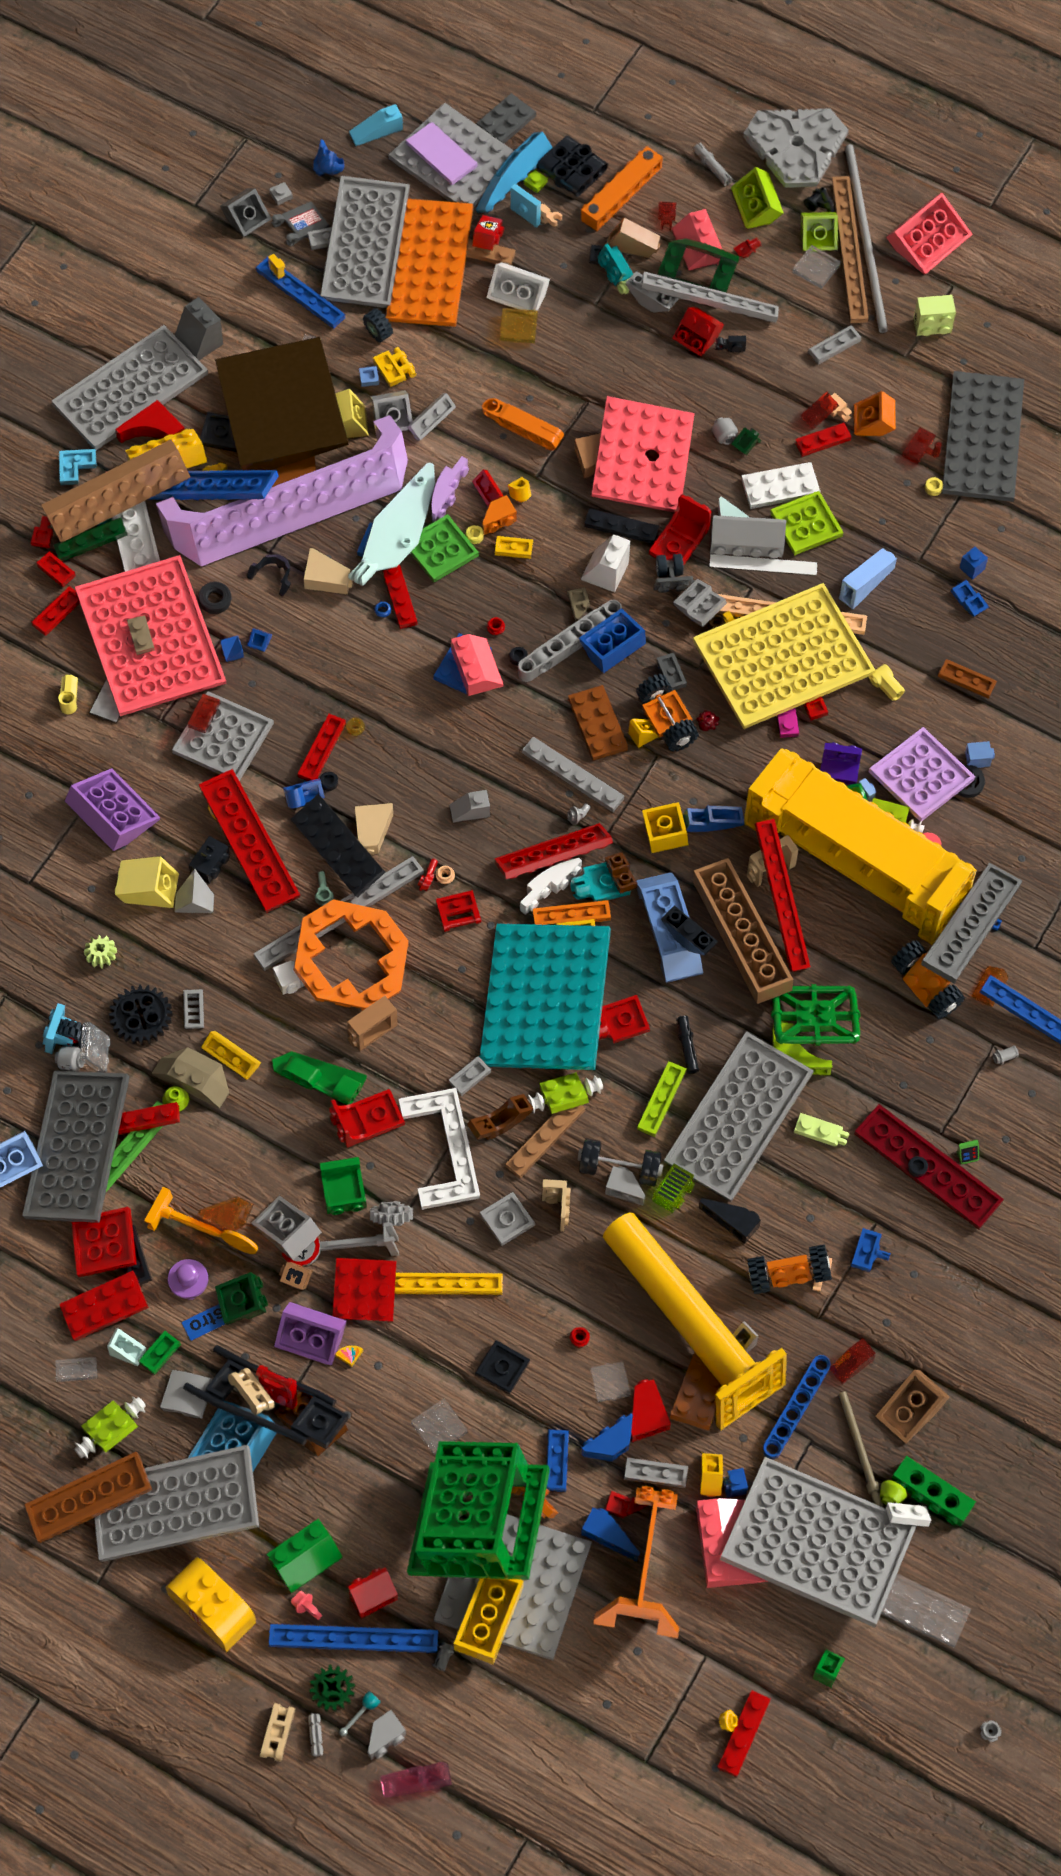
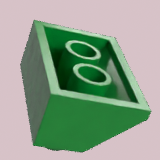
(304, 1555)

